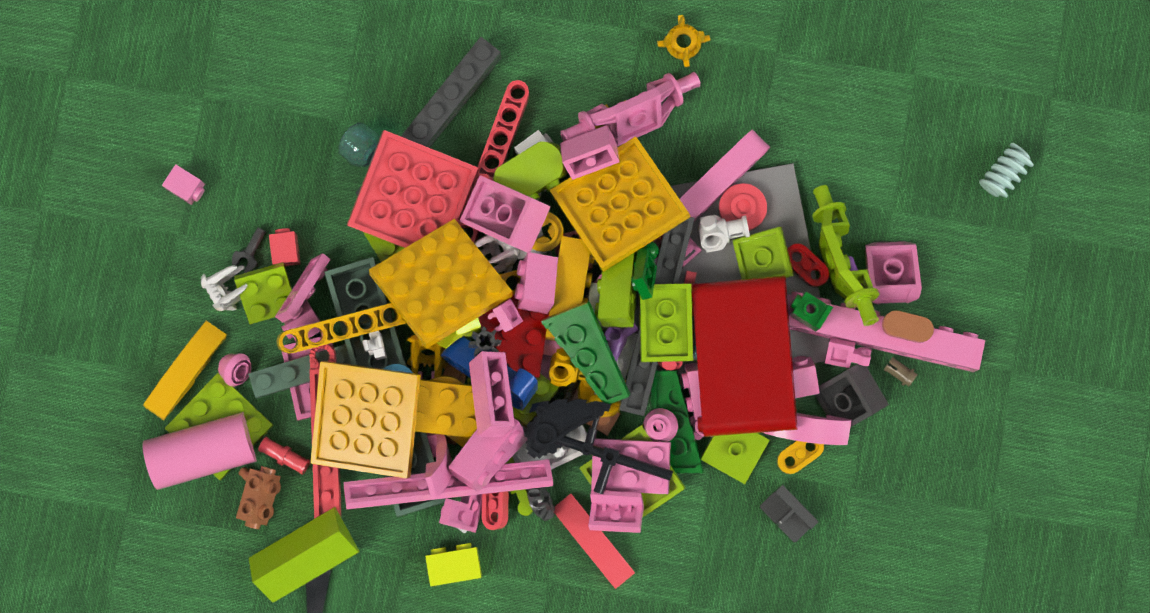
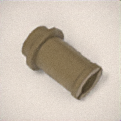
(902, 373)

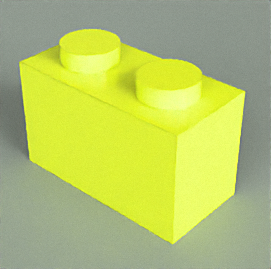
(454, 565)

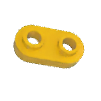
(800, 455)

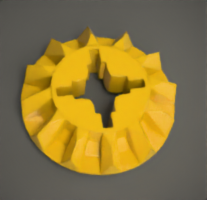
(555, 232)

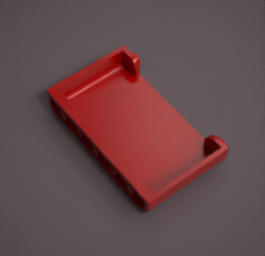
(744, 356)

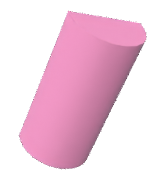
(198, 451)

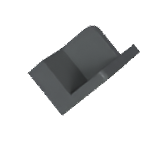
(788, 513)

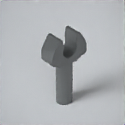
(249, 252)

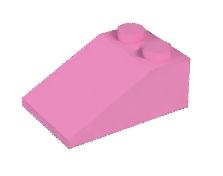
(504, 214)

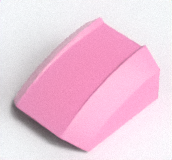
(894, 271)

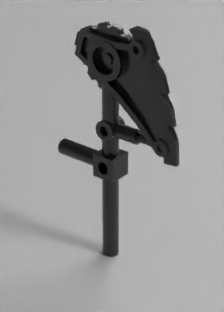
(560, 418)

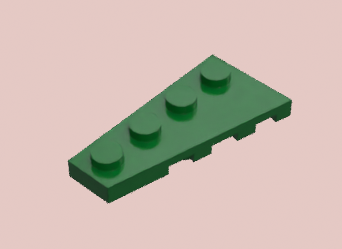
(586, 345)
(668, 394)

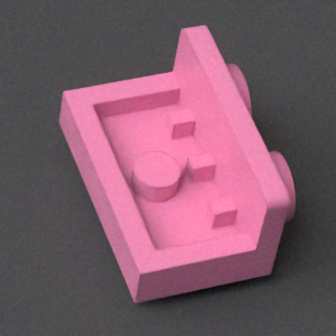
(616, 511)

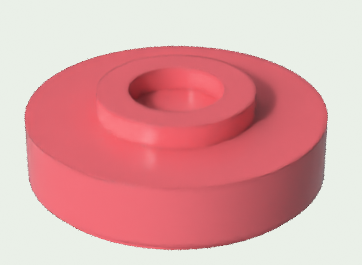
(742, 201)

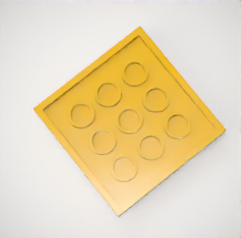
(621, 205)
(440, 283)
(365, 419)

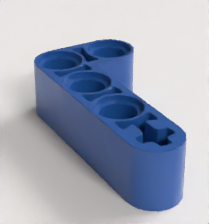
(522, 383)

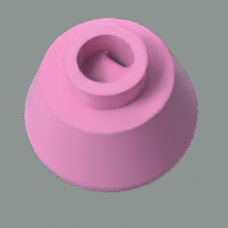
(234, 369)
(658, 417)

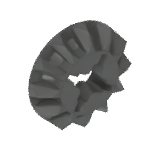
(541, 503)

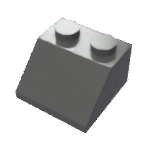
(852, 395)

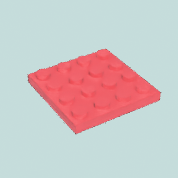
(410, 191)

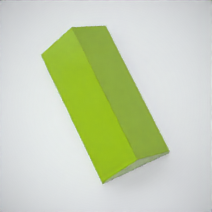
(302, 555)

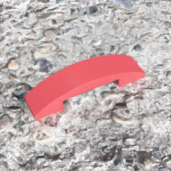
(593, 542)

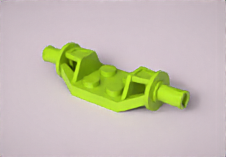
(844, 281)

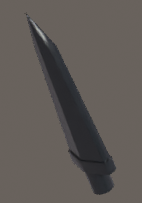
(316, 593)

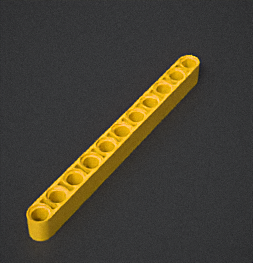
(352, 326)

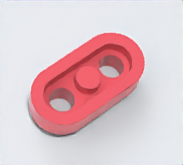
(491, 505)

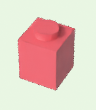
(284, 247)

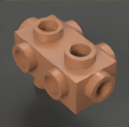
(258, 496)

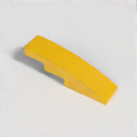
(184, 370)

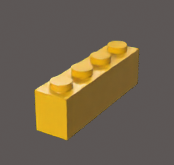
(571, 276)

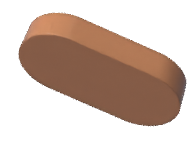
(907, 326)

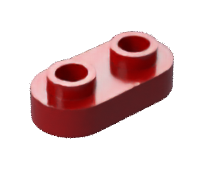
(808, 263)

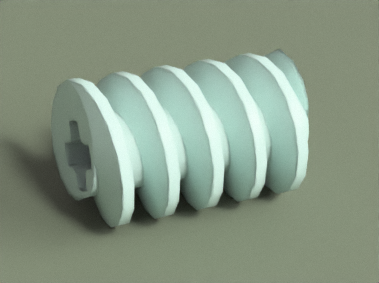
(1006, 171)

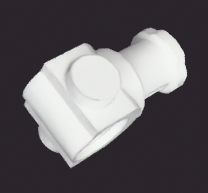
(717, 232)

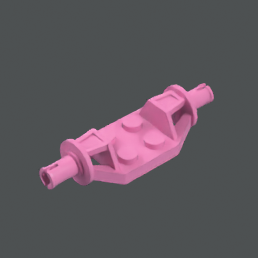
(637, 114)

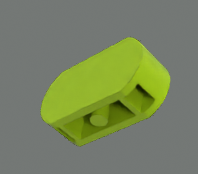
(533, 170)

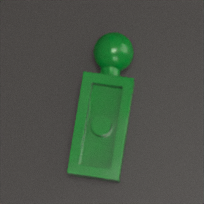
(645, 270)

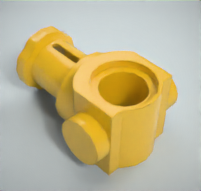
(565, 376)

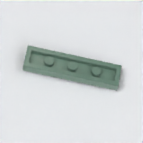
(290, 373)

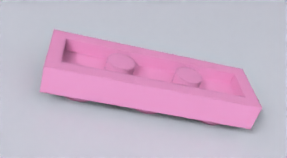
(303, 288)

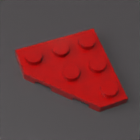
(524, 342)

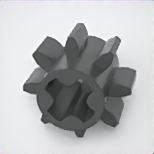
(483, 337)

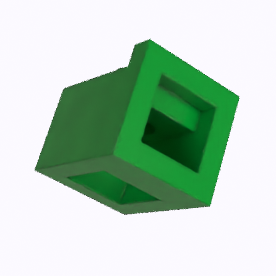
(814, 320)

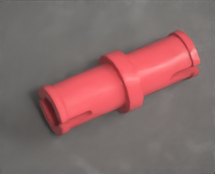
(284, 455)

